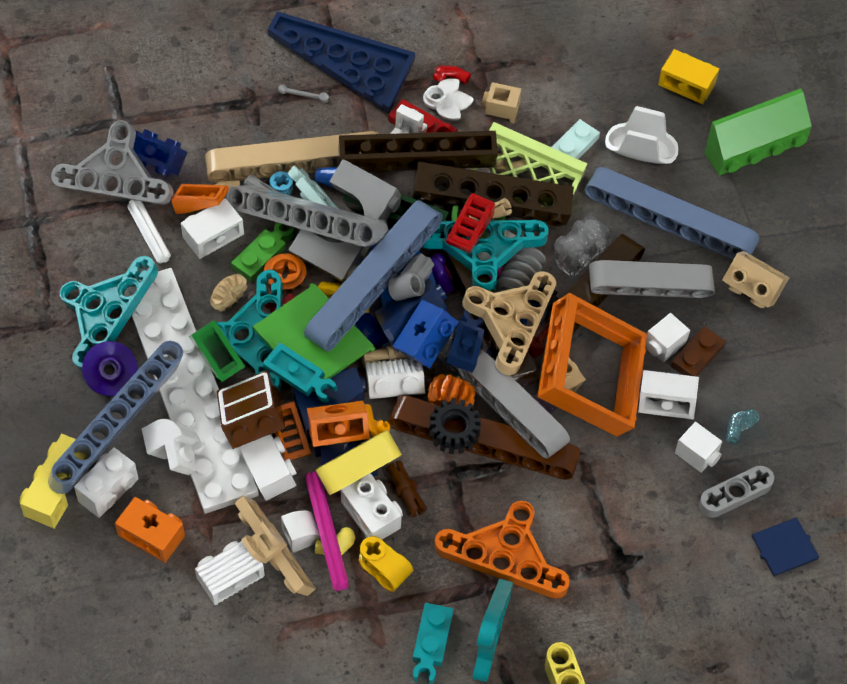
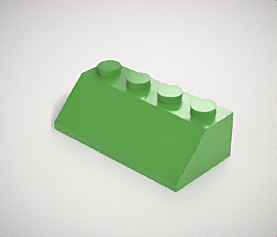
(758, 132)

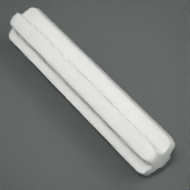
(149, 231)

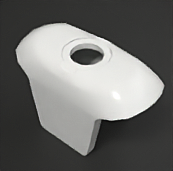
(643, 138)

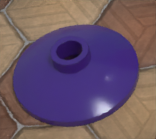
(111, 354)

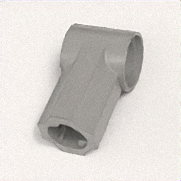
(412, 279)

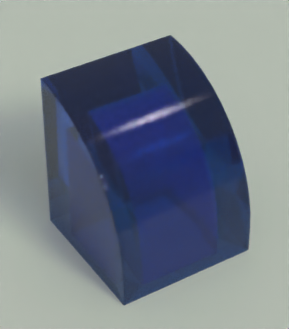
(371, 330)

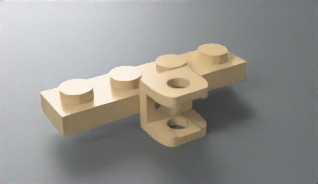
(270, 546)

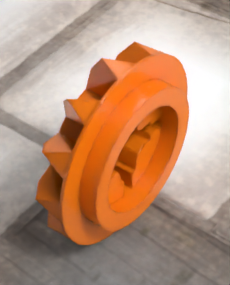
(296, 269)

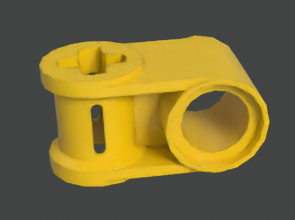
(387, 566)

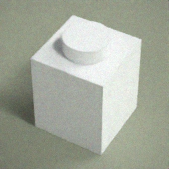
(667, 337)
(699, 447)

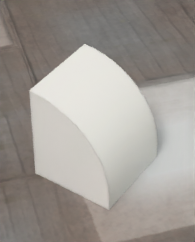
(300, 529)

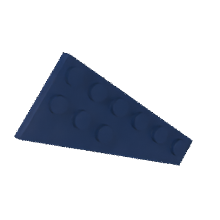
(357, 62)

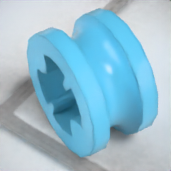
(279, 178)

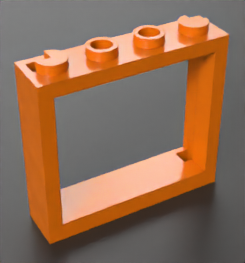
(556, 356)

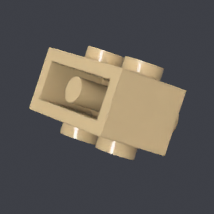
(755, 278)

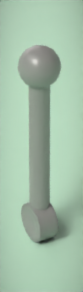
(323, 97)

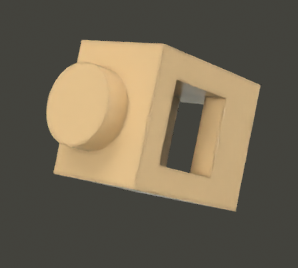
(502, 101)

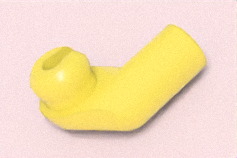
(345, 540)

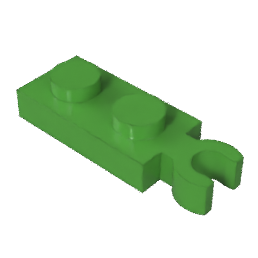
(264, 247)

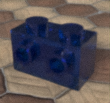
(164, 156)

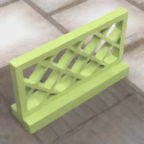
(537, 153)

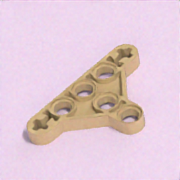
(509, 326)

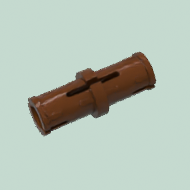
(406, 488)

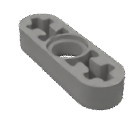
(730, 502)

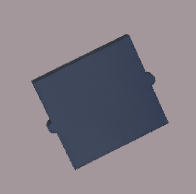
(785, 546)

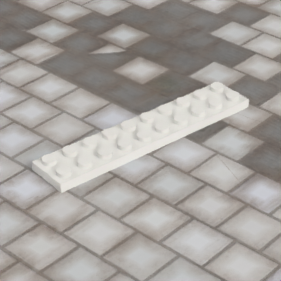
(192, 395)

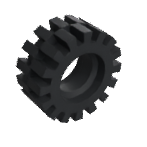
(454, 412)

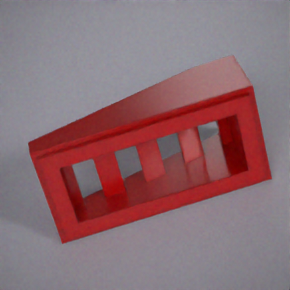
(478, 208)

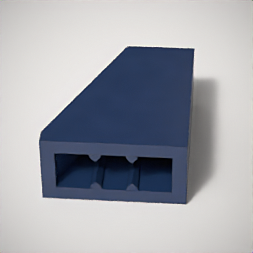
(396, 314)
(349, 389)

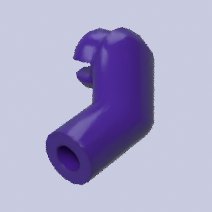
(440, 273)

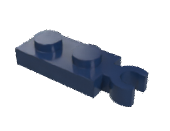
(466, 343)

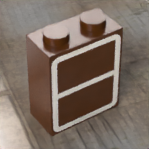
(250, 409)

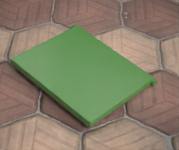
(288, 327)

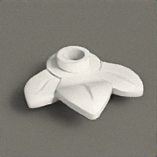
(447, 99)

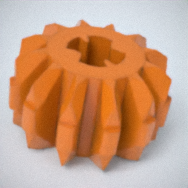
(450, 388)

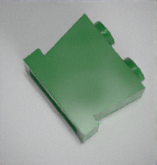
(217, 351)

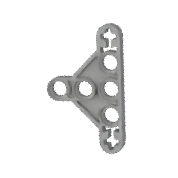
(126, 173)

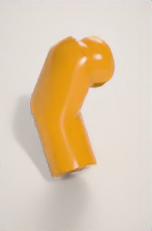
(375, 426)

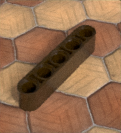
(620, 250)

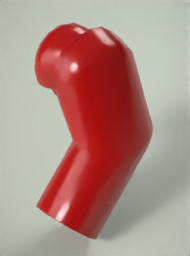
(454, 72)

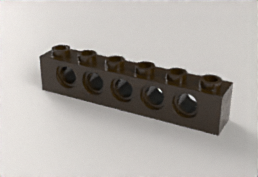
(405, 150)
(480, 183)

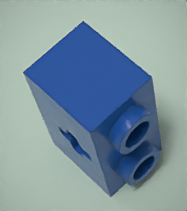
(425, 333)

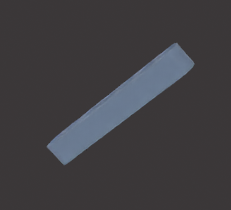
(670, 213)
(373, 276)
(112, 427)

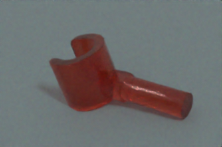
(537, 347)

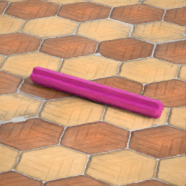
(327, 532)

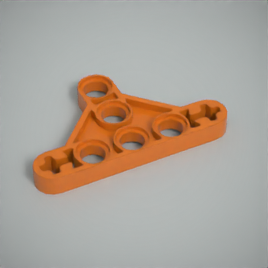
(520, 556)

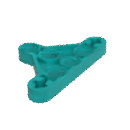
(496, 245)
(112, 297)
(253, 348)
(491, 629)

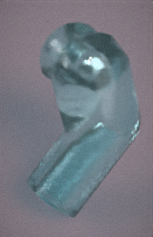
(740, 422)

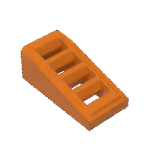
(197, 197)
(290, 409)

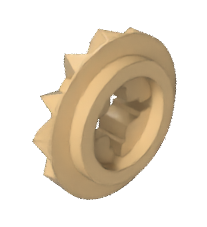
(228, 292)

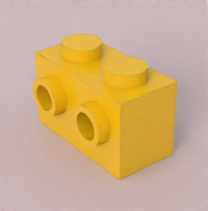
(688, 76)

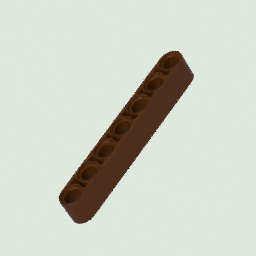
(494, 441)

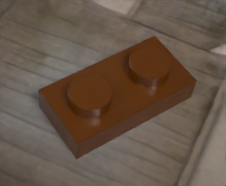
(698, 353)

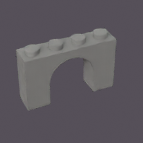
(343, 258)

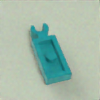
(298, 372)
(431, 639)

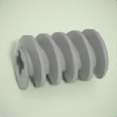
(520, 269)

